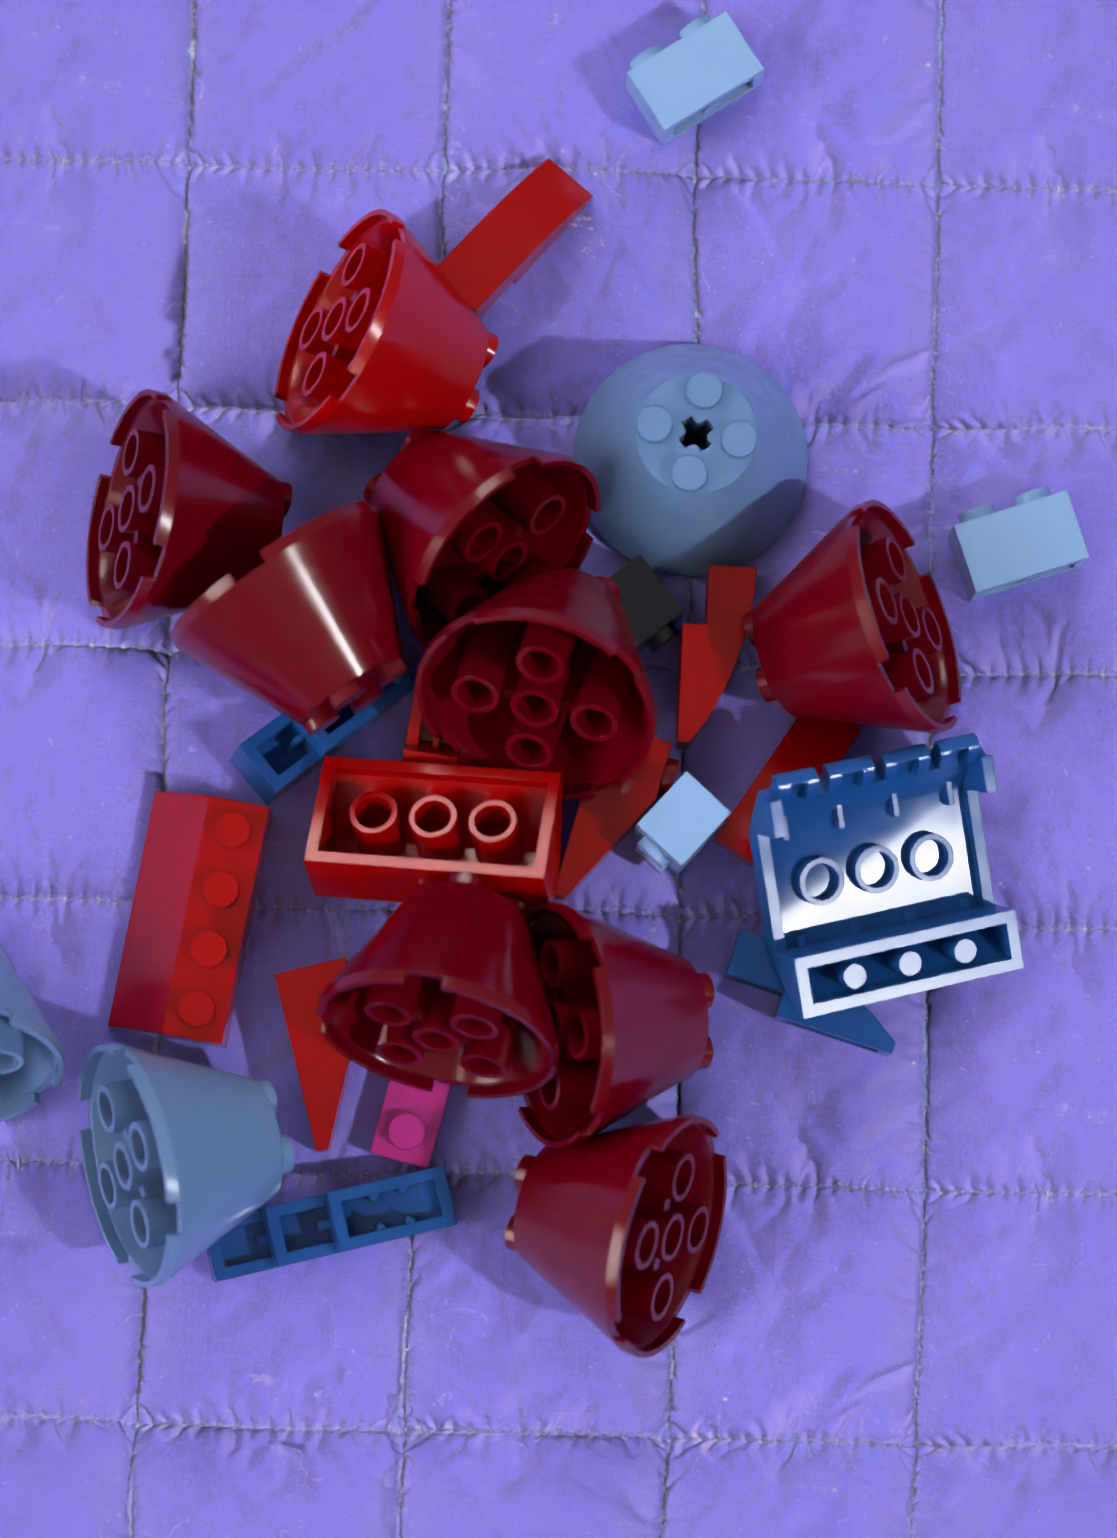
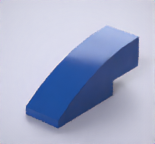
(286, 753)
(855, 1026)

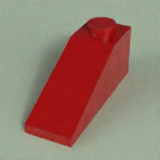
(611, 814)
(319, 1065)

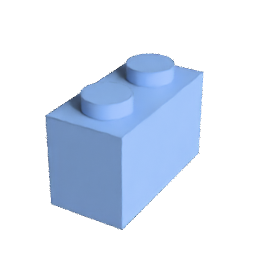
(693, 76)
(1017, 543)
(679, 825)

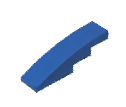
(334, 1223)

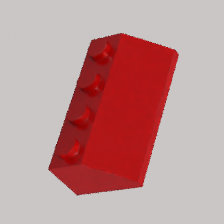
(413, 823)
(191, 917)

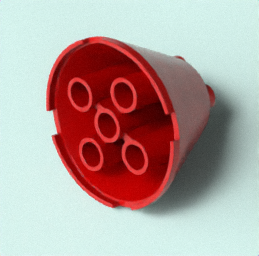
(382, 341)

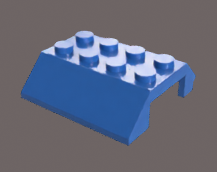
(880, 877)

